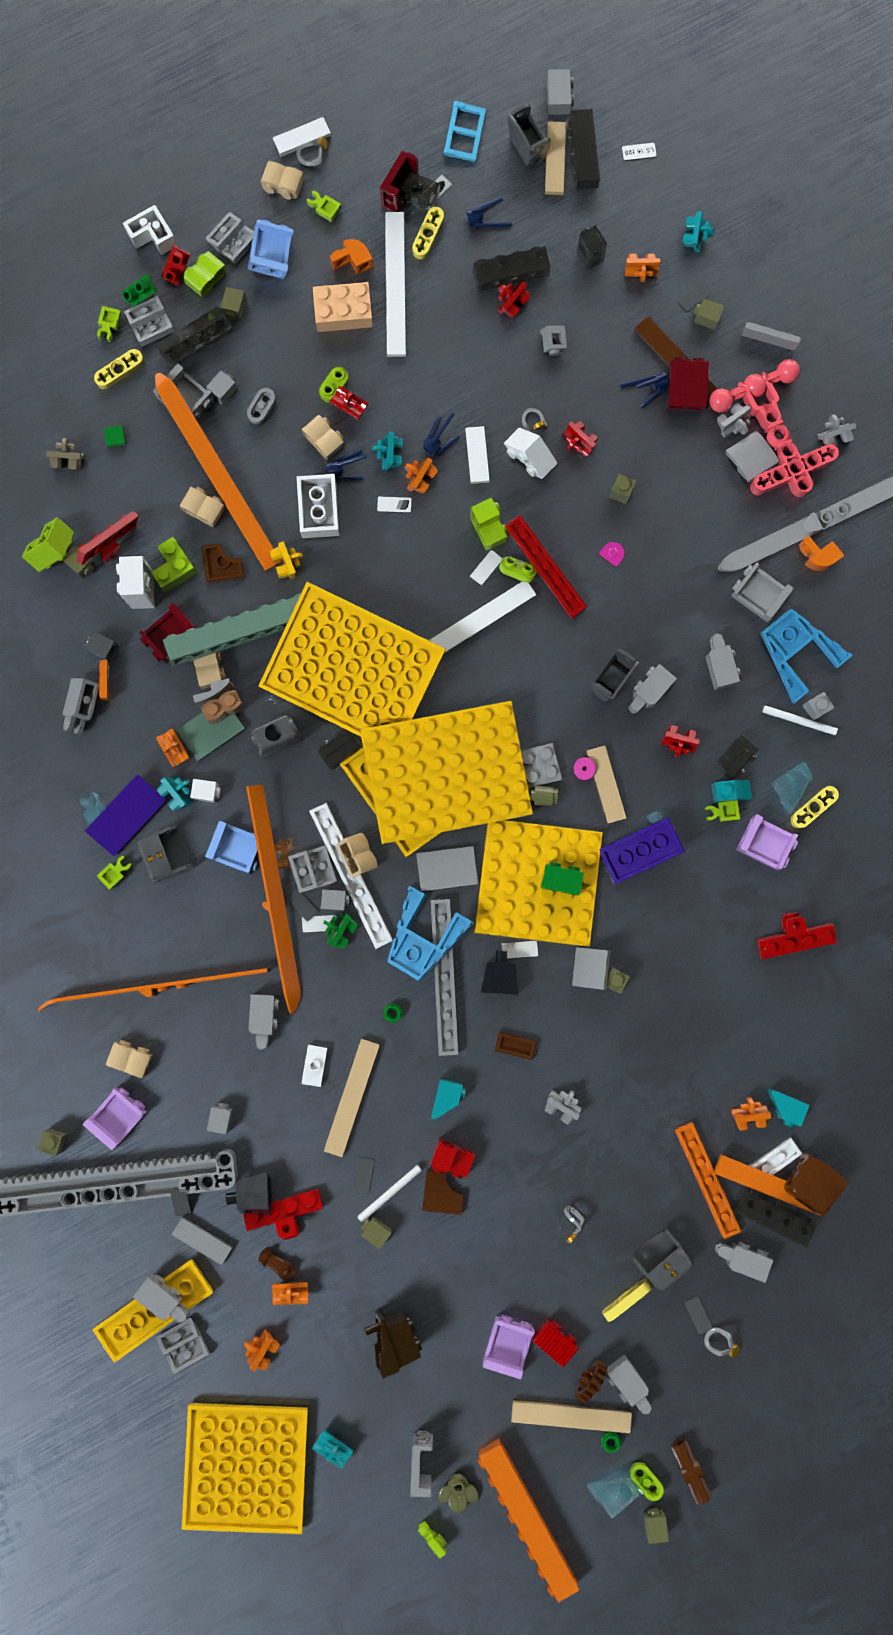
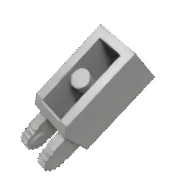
(722, 664)
(651, 689)
(79, 704)
(262, 1018)
(746, 1261)
(161, 1299)
(630, 1383)

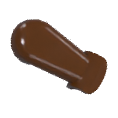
(280, 1266)

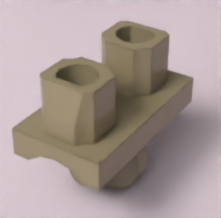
(56, 457)

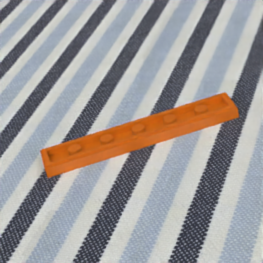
(755, 1179)
(707, 1180)

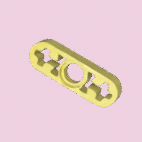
(427, 224)
(119, 361)
(807, 820)
(627, 1299)

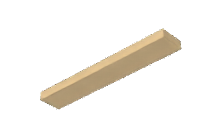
(351, 1098)
(571, 1416)

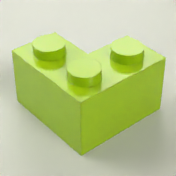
(486, 522)
(50, 545)
(177, 568)

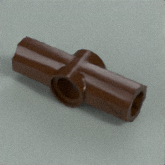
(691, 1471)

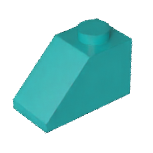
(731, 791)
(447, 1097)
(788, 1108)

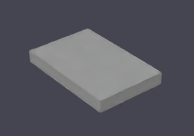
(447, 868)

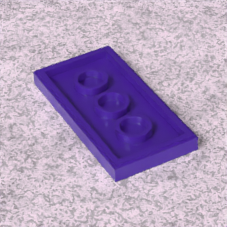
(125, 815)
(642, 850)

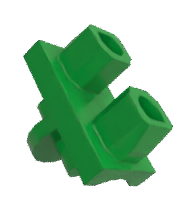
(139, 291)
(339, 925)

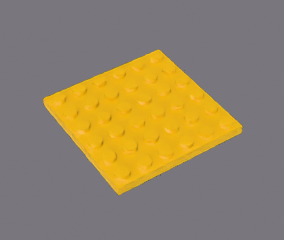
(512, 876)
(245, 1468)

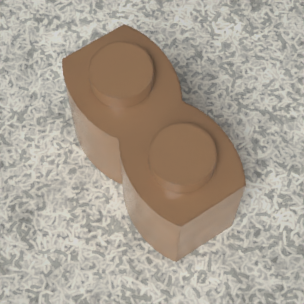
(218, 709)

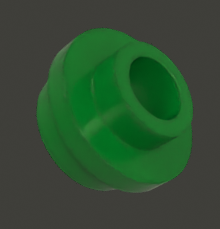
(393, 1019)
(611, 1448)

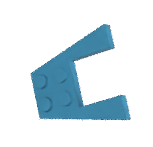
(790, 635)
(414, 953)

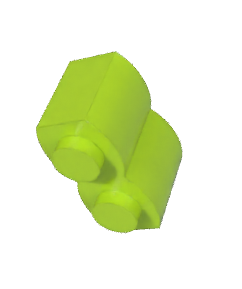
(204, 273)

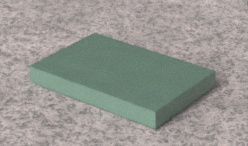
(205, 738)

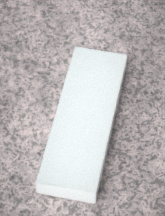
(291, 140)
(477, 455)
(778, 1157)

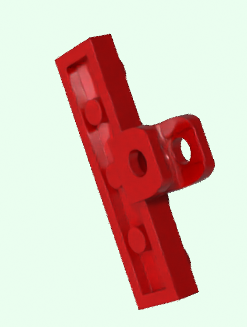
(106, 541)
(796, 937)
(285, 1214)

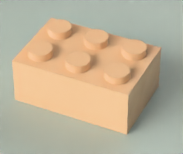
(342, 307)

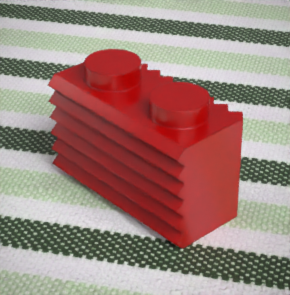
(555, 1342)

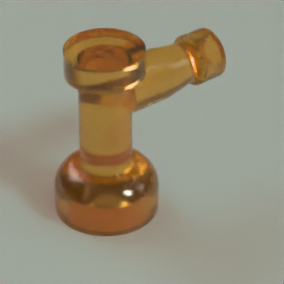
(283, 848)

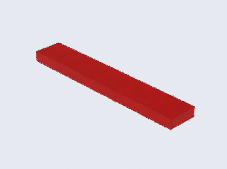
(545, 566)

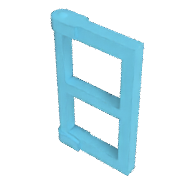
(463, 131)

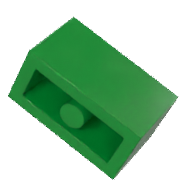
(562, 879)

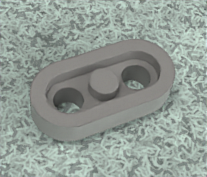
(260, 406)

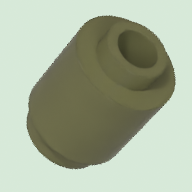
(544, 795)

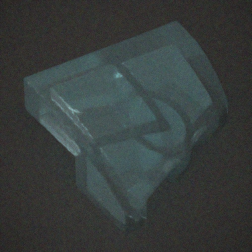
(792, 786)
(615, 1494)

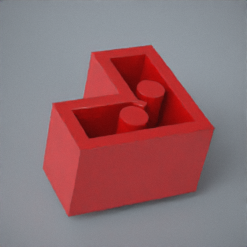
(451, 1158)

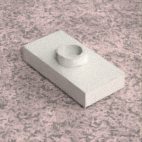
(314, 1065)

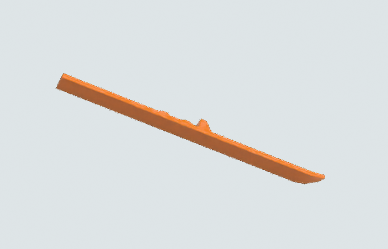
(215, 470)
(274, 894)
(149, 990)

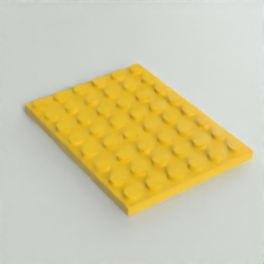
(349, 663)
(446, 772)

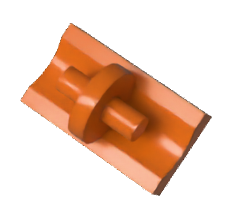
(642, 267)
(425, 468)
(172, 748)
(751, 1112)
(290, 1293)
(257, 1348)

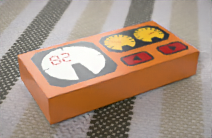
(104, 680)

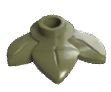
(458, 1495)

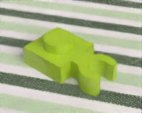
(326, 207)
(109, 321)
(726, 811)
(112, 875)
(435, 1541)

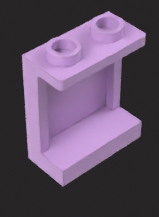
(767, 843)
(115, 1118)
(508, 1346)

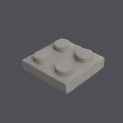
(540, 765)

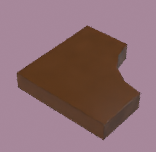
(220, 566)
(440, 1196)

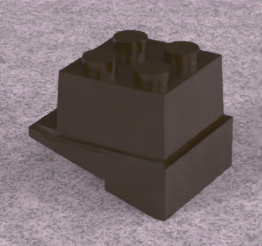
(395, 1342)

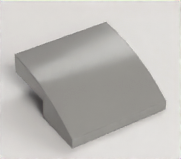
(231, 238)
(149, 321)
(752, 456)
(218, 688)
(312, 869)
(591, 968)
(183, 1346)

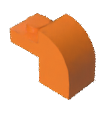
(354, 253)
(820, 559)

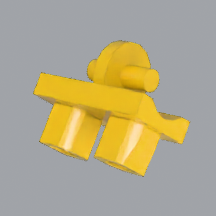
(287, 569)

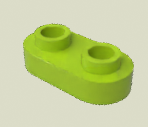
(332, 382)
(517, 569)
(645, 1480)

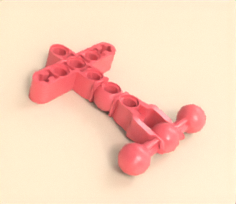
(754, 387)

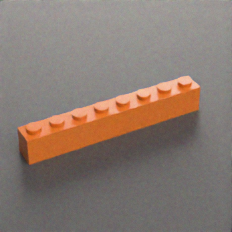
(528, 1519)

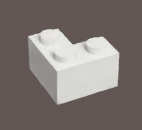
(150, 226)
(531, 451)

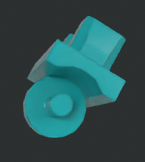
(701, 230)
(385, 451)
(178, 790)
(332, 1449)

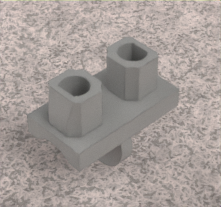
(737, 422)
(845, 431)
(565, 1103)

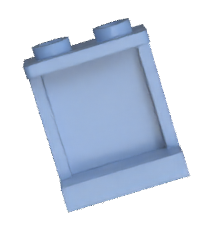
(270, 249)
(234, 848)

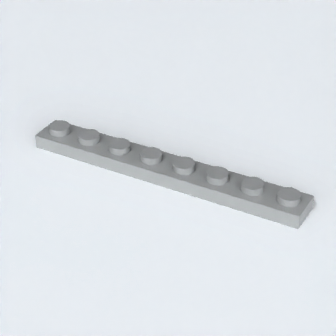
(444, 982)

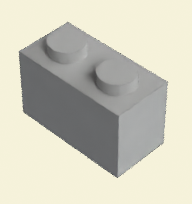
(559, 91)

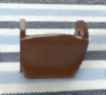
(814, 1184)

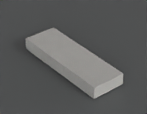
(771, 336)
(202, 1240)

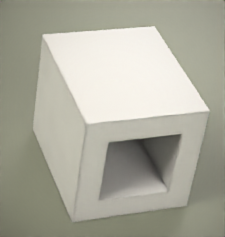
(205, 790)

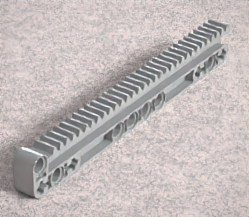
(148, 1180)

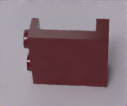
(388, 190)
(688, 384)
(171, 623)

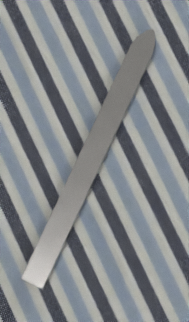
(809, 526)

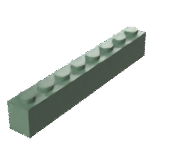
(229, 632)

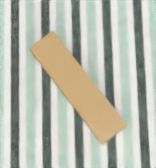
(555, 159)
(606, 785)

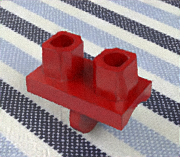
(175, 265)
(518, 293)
(349, 402)
(578, 439)
(680, 743)

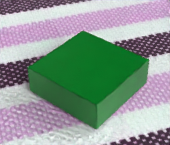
(114, 436)

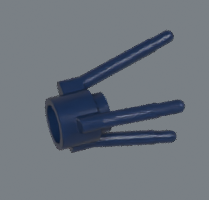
(475, 215)
(657, 381)
(432, 444)
(335, 466)

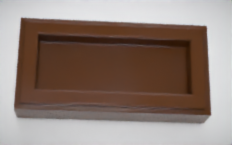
(515, 1045)

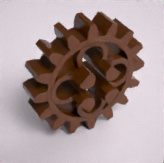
(590, 1381)

